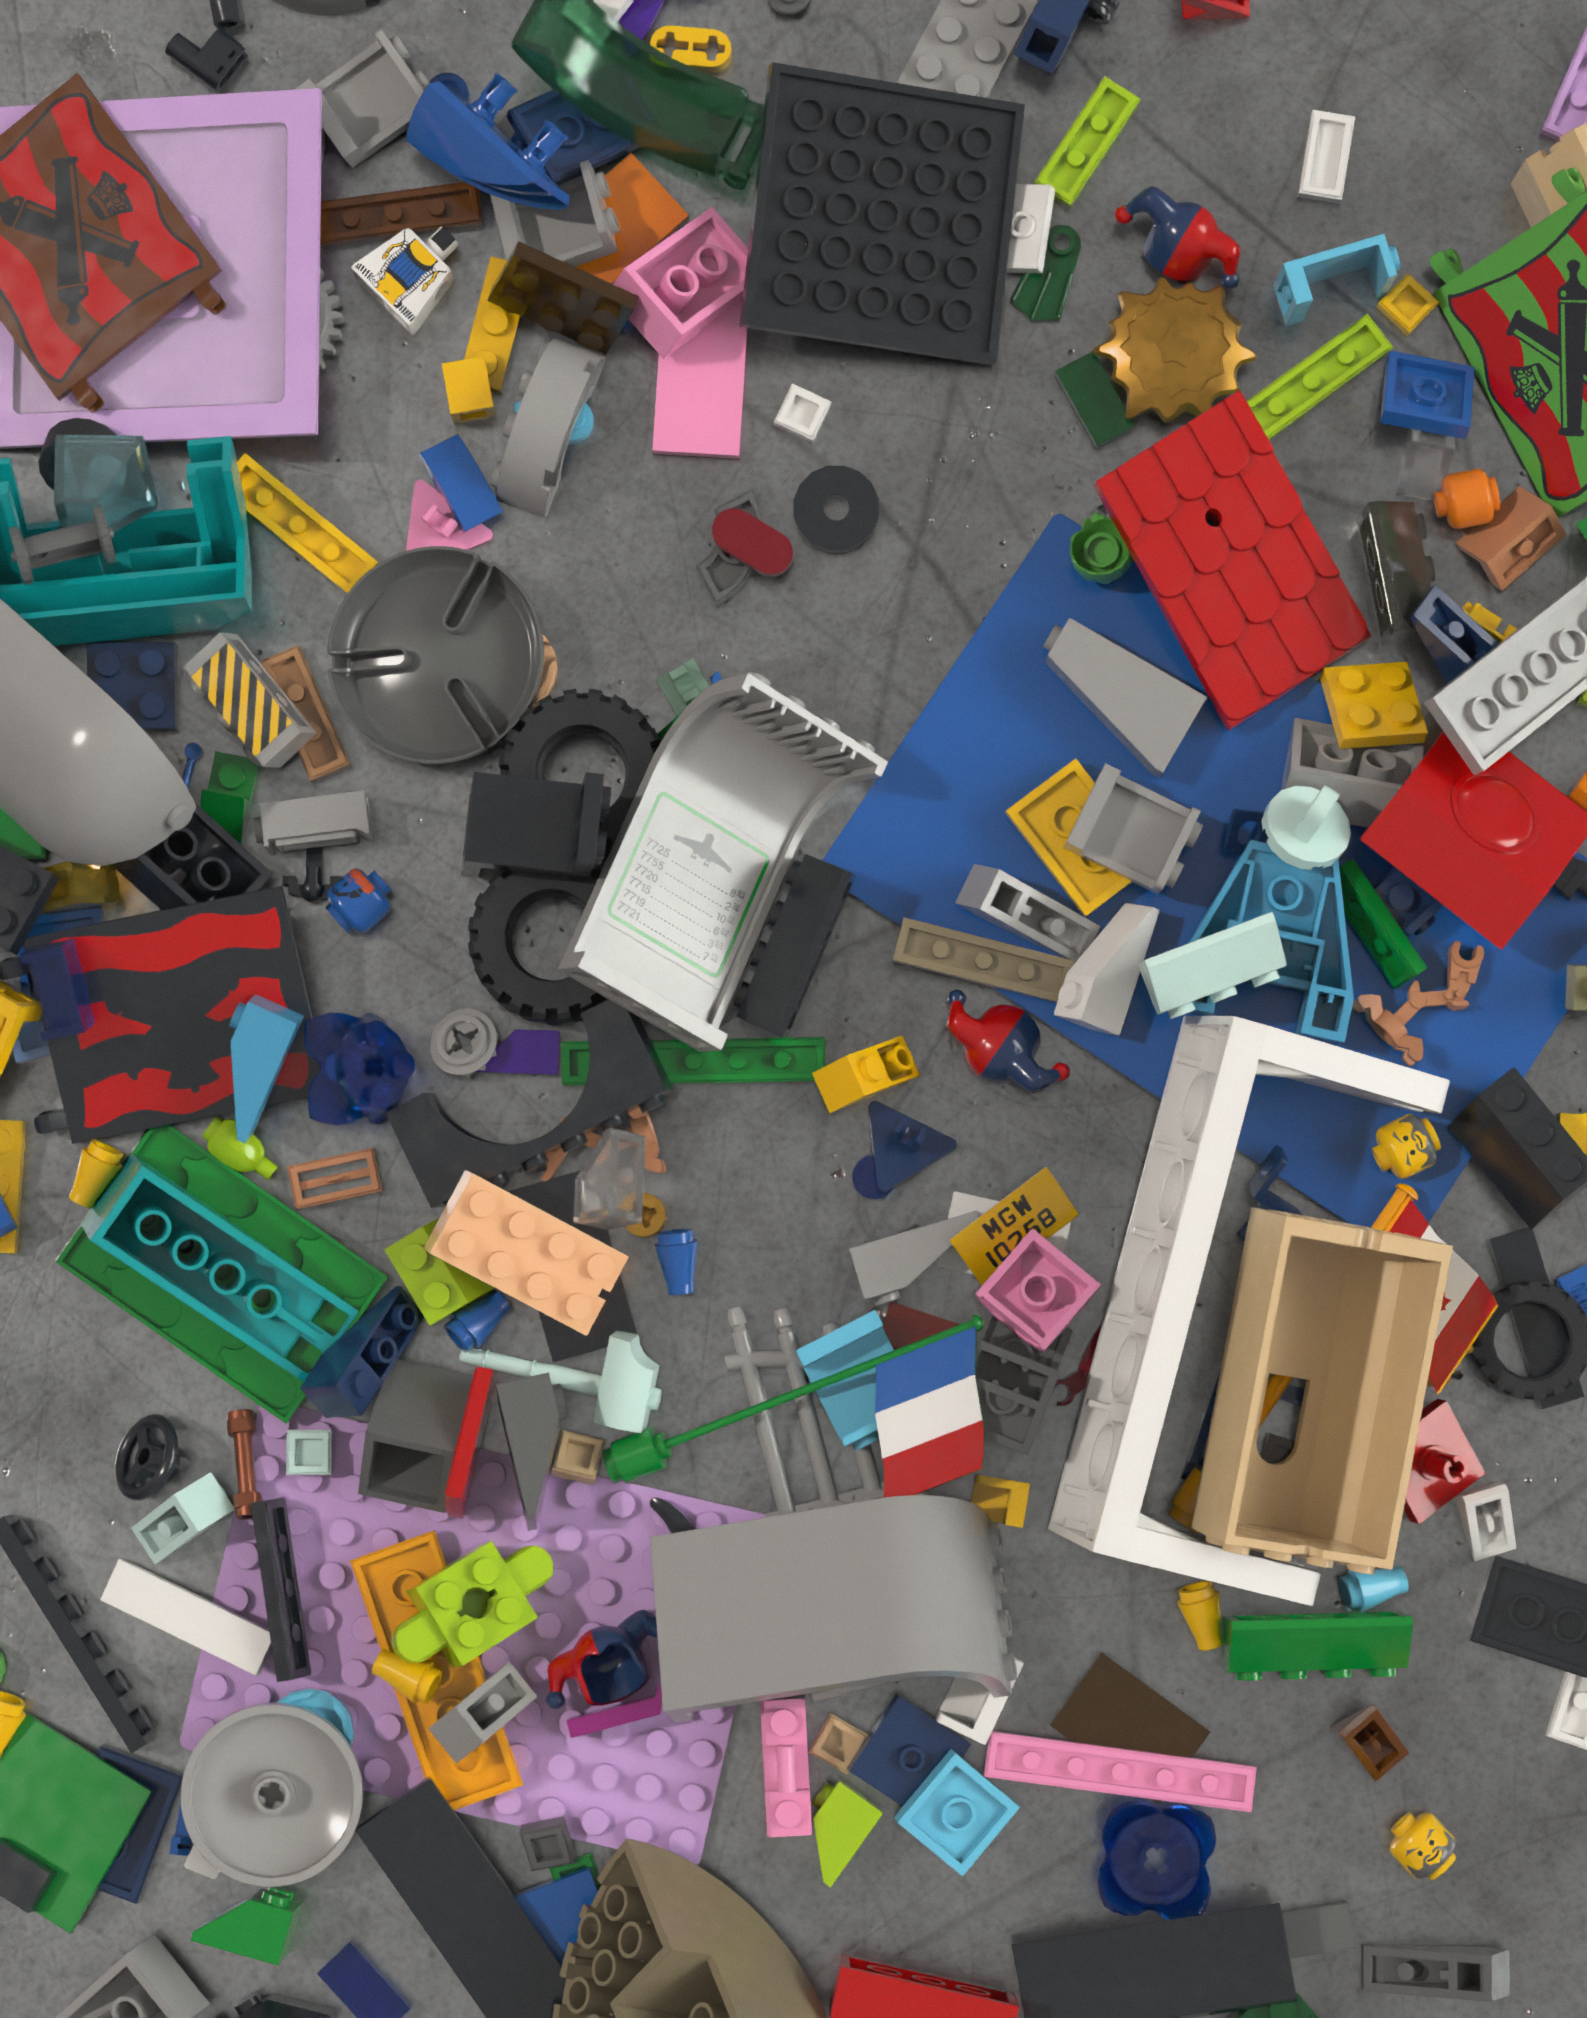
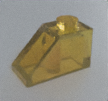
(82, 887)

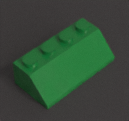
(1316, 1642)

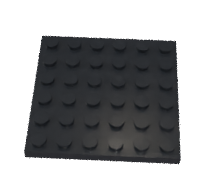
(882, 214)

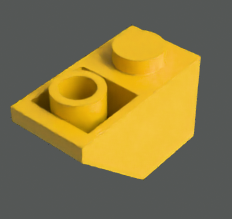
(865, 1073)

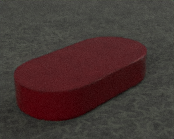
(752, 542)

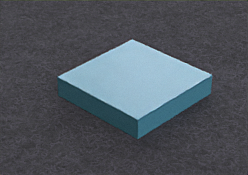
(956, 1812)

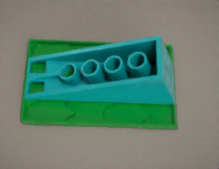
(250, 1292)

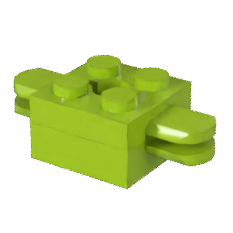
(472, 1604)

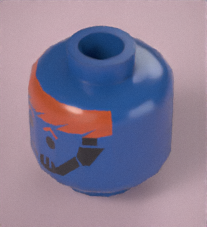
(358, 901)

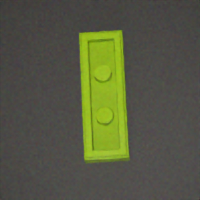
(1088, 141)

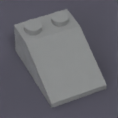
(140, 1985)

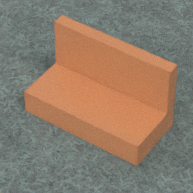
(1514, 537)

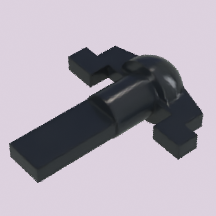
(312, 889)

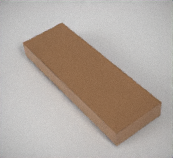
(325, 751)

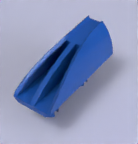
(470, 146)

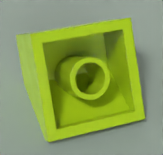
(432, 1282)

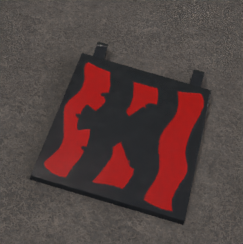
(164, 1009)

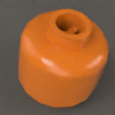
(1467, 498)

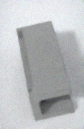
(314, 822)

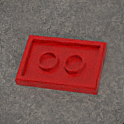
(469, 1442)

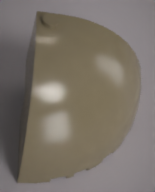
(677, 1946)

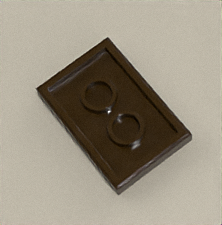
(1123, 1712)

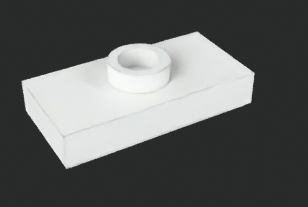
(1030, 228)

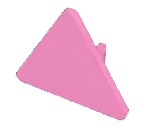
(435, 525)

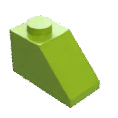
(841, 1825)

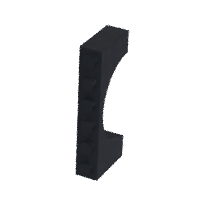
(620, 1079)

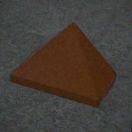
(1371, 1741)

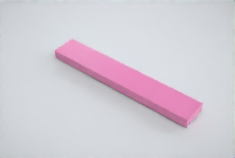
(1120, 1771)

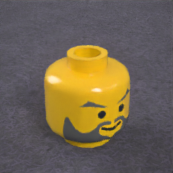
(1406, 1146)
(1422, 1845)

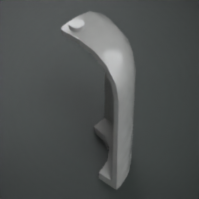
(76, 760)

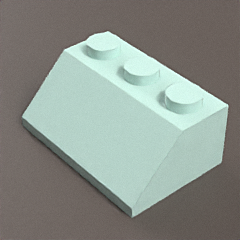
(1214, 966)

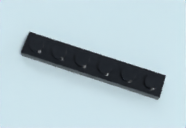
(82, 1647)

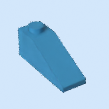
(258, 1053)

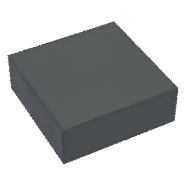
(547, 1843)

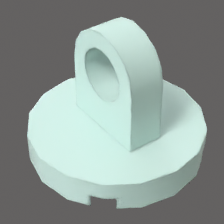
(1306, 826)

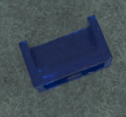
(60, 988)

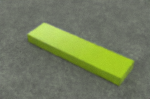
(1319, 376)

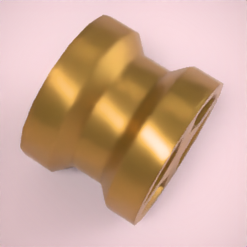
(652, 1220)

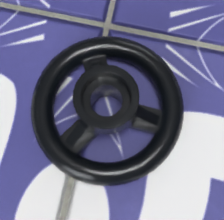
(151, 1459)

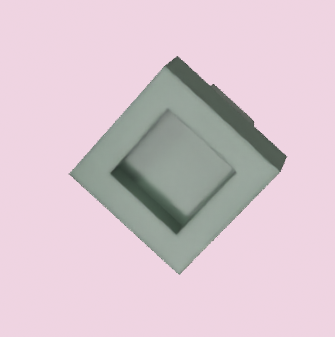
(682, 685)

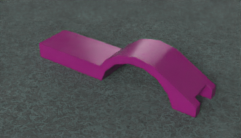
(616, 1715)

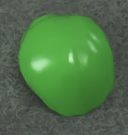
(1099, 551)

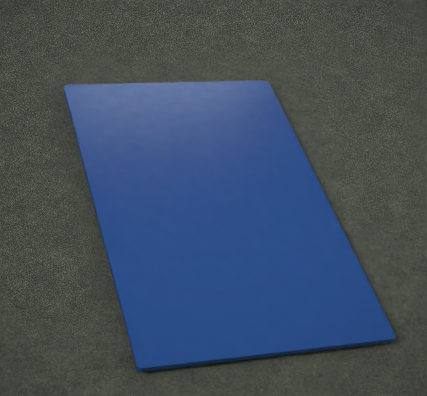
(1012, 724)

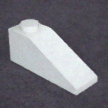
(1106, 974)

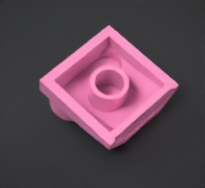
(1037, 1291)

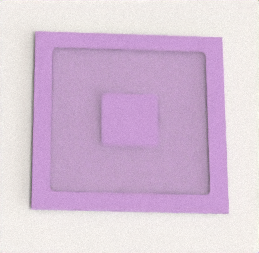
(251, 191)

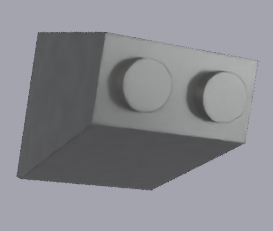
(414, 1435)

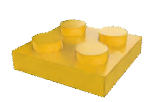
(1373, 705)

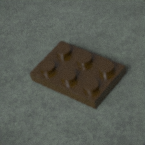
(562, 298)

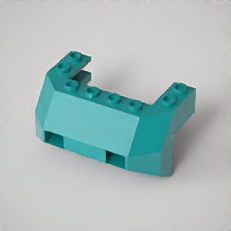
(171, 570)

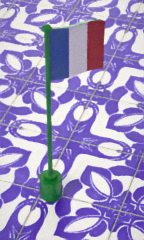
(923, 1413)

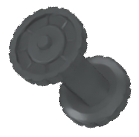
(62, 544)

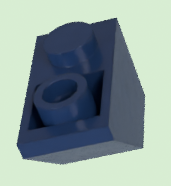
(1050, 32)

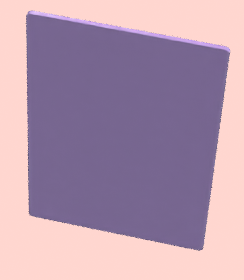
(614, 1784)

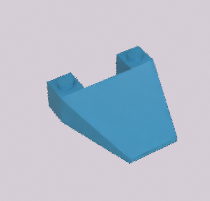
(1310, 928)

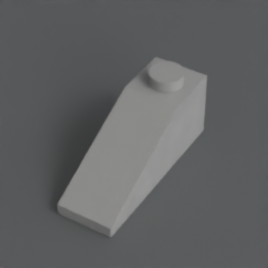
(1026, 912)
(899, 1259)

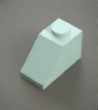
(182, 1518)

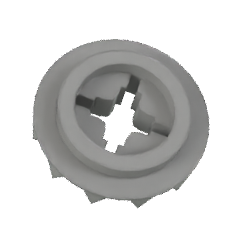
(445, 1042)

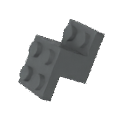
(1014, 1382)

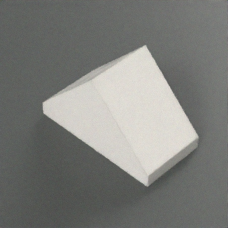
(1487, 1520)

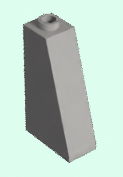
(1127, 694)

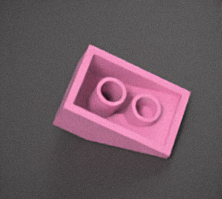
(686, 282)

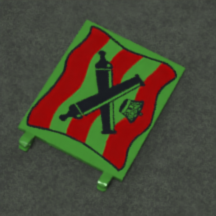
(1527, 338)

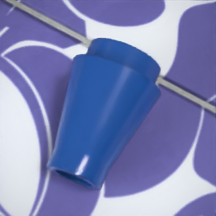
(677, 1259)
(476, 1321)

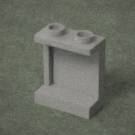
(369, 98)
(570, 234)
(1133, 831)

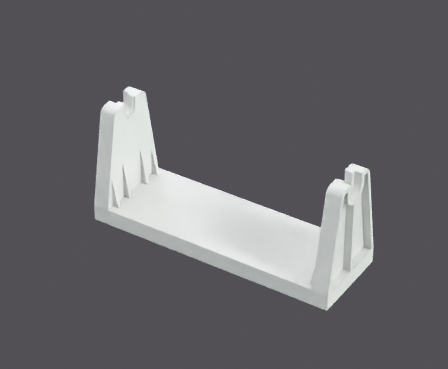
(1161, 1279)

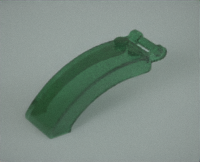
(639, 88)

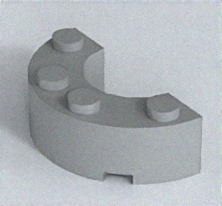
(544, 424)

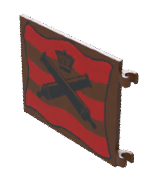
(88, 243)

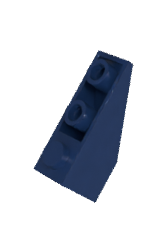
(362, 1357)

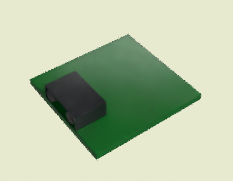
(60, 1822)

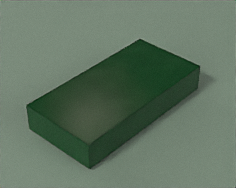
(1094, 399)

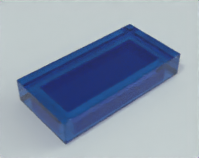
(362, 1985)

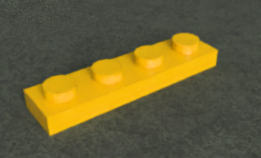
(302, 527)

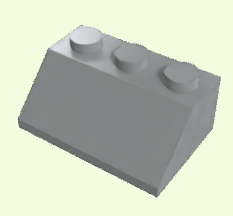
(1361, 776)

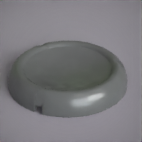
(435, 655)

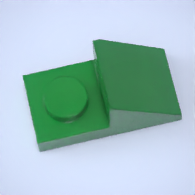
(230, 793)

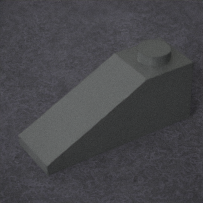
(1437, 1971)

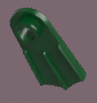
(1044, 294)

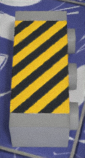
(248, 701)

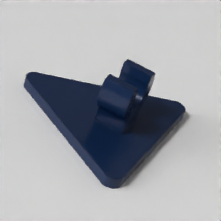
(902, 1146)

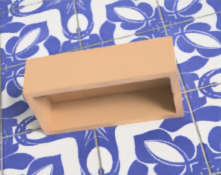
(525, 1252)

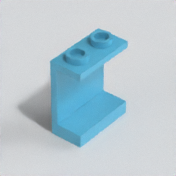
(1295, 276)
(852, 1400)

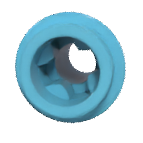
(1366, 1591)

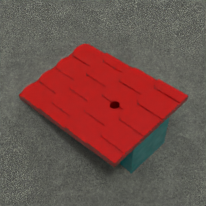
(1233, 560)

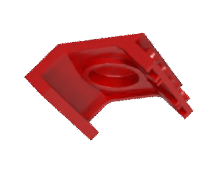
(1481, 840)

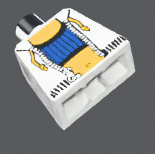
(408, 275)

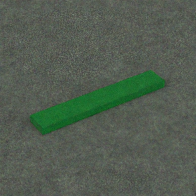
(738, 1061)

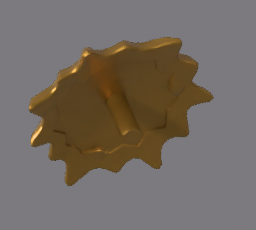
(1174, 349)

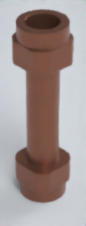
(241, 1428)

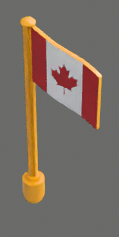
(1463, 1315)

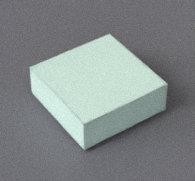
(309, 1452)

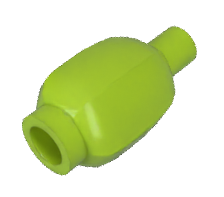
(238, 1155)

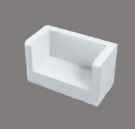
(972, 1708)

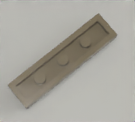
(981, 960)

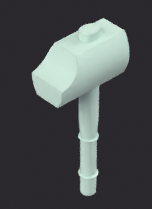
(622, 1391)

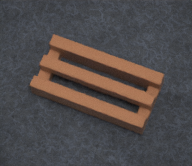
(371, 1171)

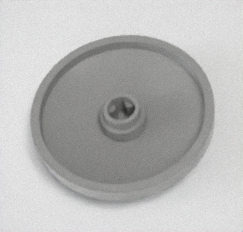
(271, 1794)

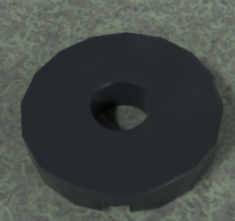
(843, 484)

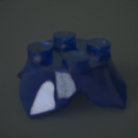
(360, 1068)
(1183, 1882)

